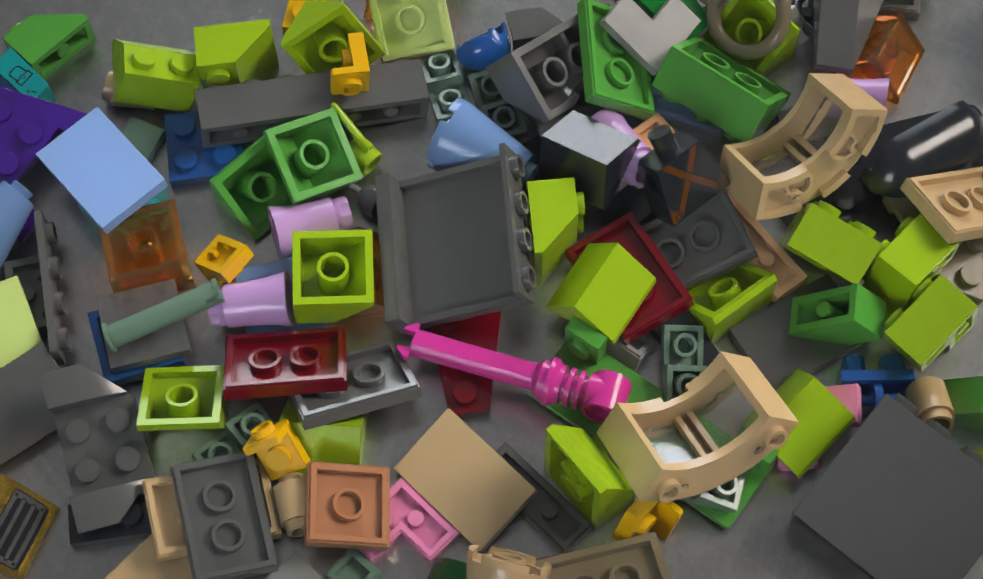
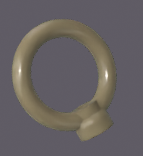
(741, 51)

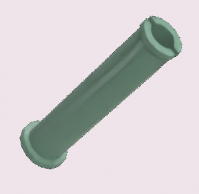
(162, 314)

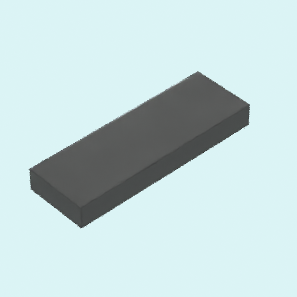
(548, 510)

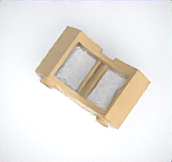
(805, 150)
(701, 437)

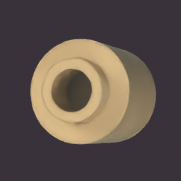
(932, 400)
(290, 503)

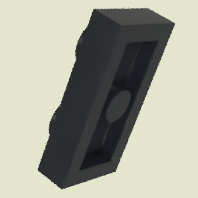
(133, 526)

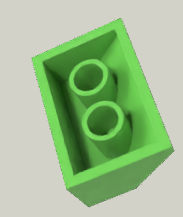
(719, 89)

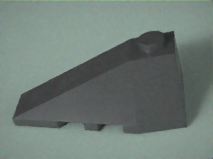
(842, 32)
(544, 73)

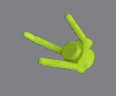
(363, 150)

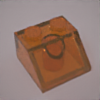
(148, 249)

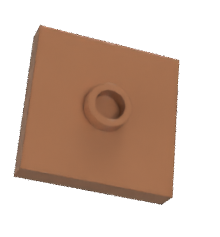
(347, 506)

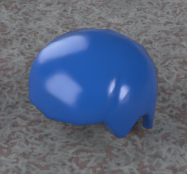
(484, 49)

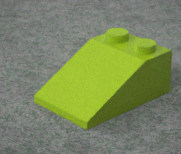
(586, 474)

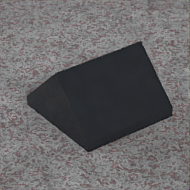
(589, 153)

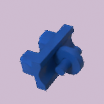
(890, 377)

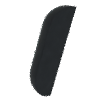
(931, 147)

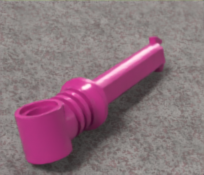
(547, 380)

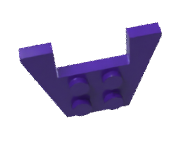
(25, 129)

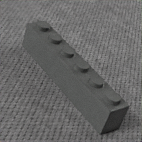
(247, 109)

